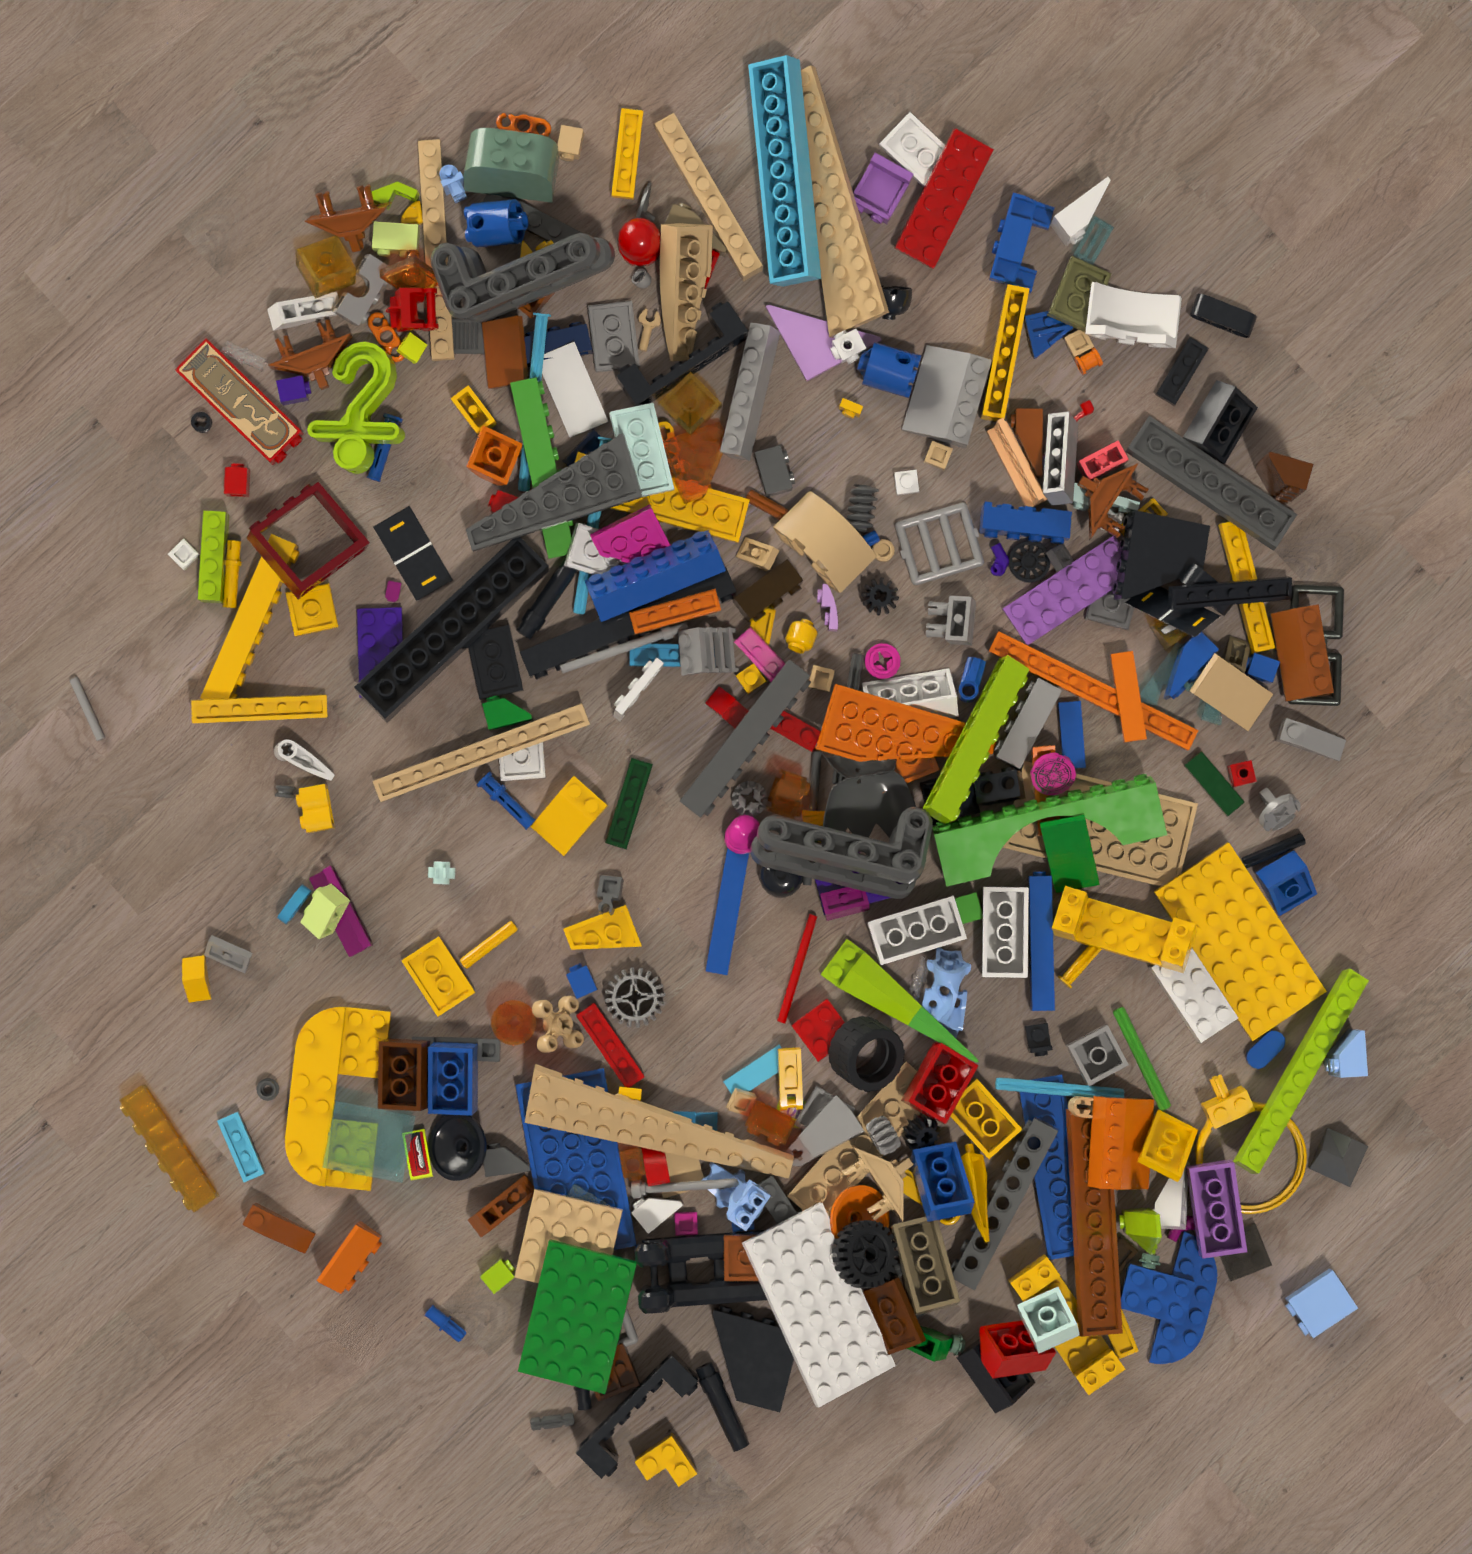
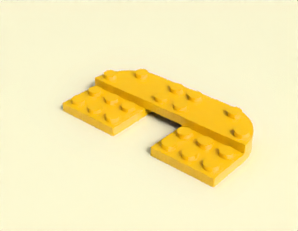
(329, 1045)

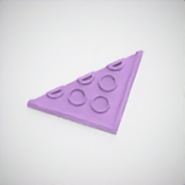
(810, 341)

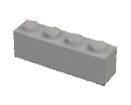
(1060, 458)
(1028, 723)

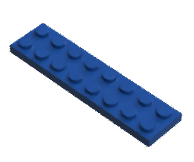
(1052, 1177)

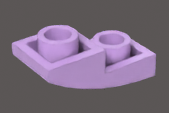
(827, 601)

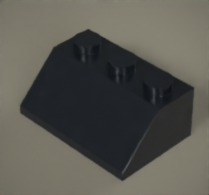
(1220, 421)
(998, 1392)

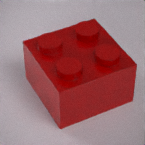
(818, 1028)

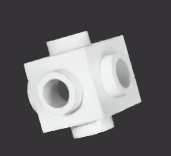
(851, 339)

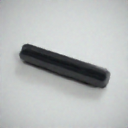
(1273, 850)

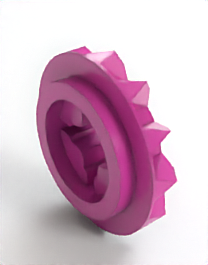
(886, 651)

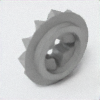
(745, 789)

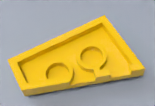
(604, 931)

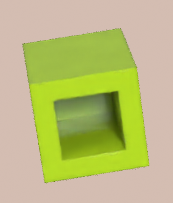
(498, 1275)

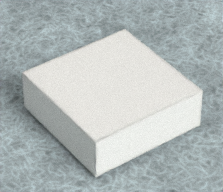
(184, 554)

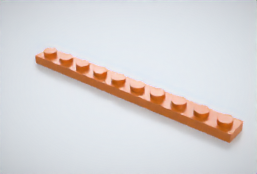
(1090, 689)

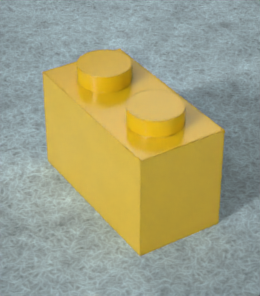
(473, 410)

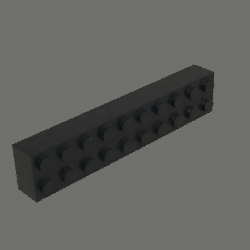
(452, 628)

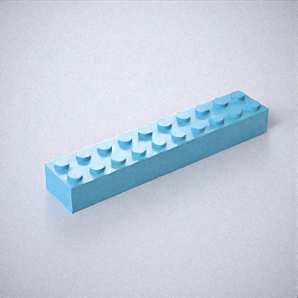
(784, 171)

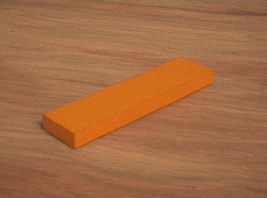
(675, 611)
(1128, 696)

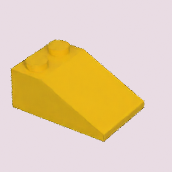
(569, 816)

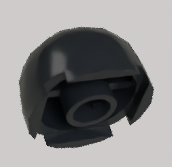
(897, 300)
(779, 883)

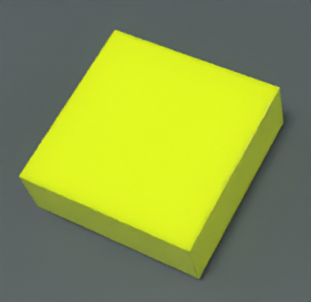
(411, 348)

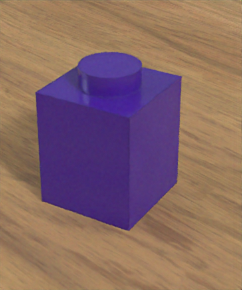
(293, 390)

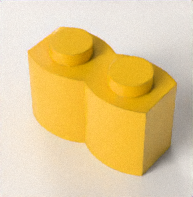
(316, 808)

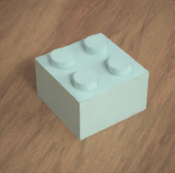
(1048, 1320)

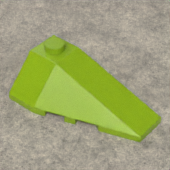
(1142, 1227)

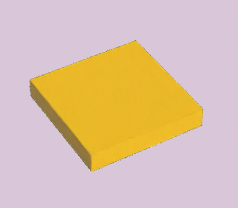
(313, 611)

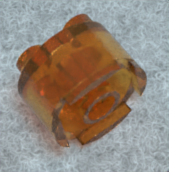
(787, 794)
(505, 1031)

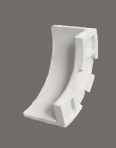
(1133, 316)

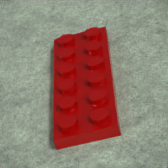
(943, 198)

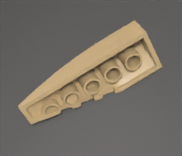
(683, 275)

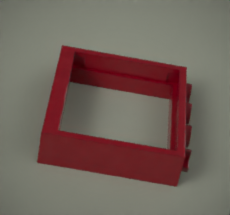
(279, 566)

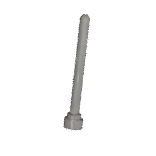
(640, 1189)

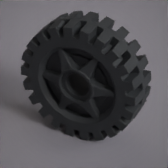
(851, 1248)

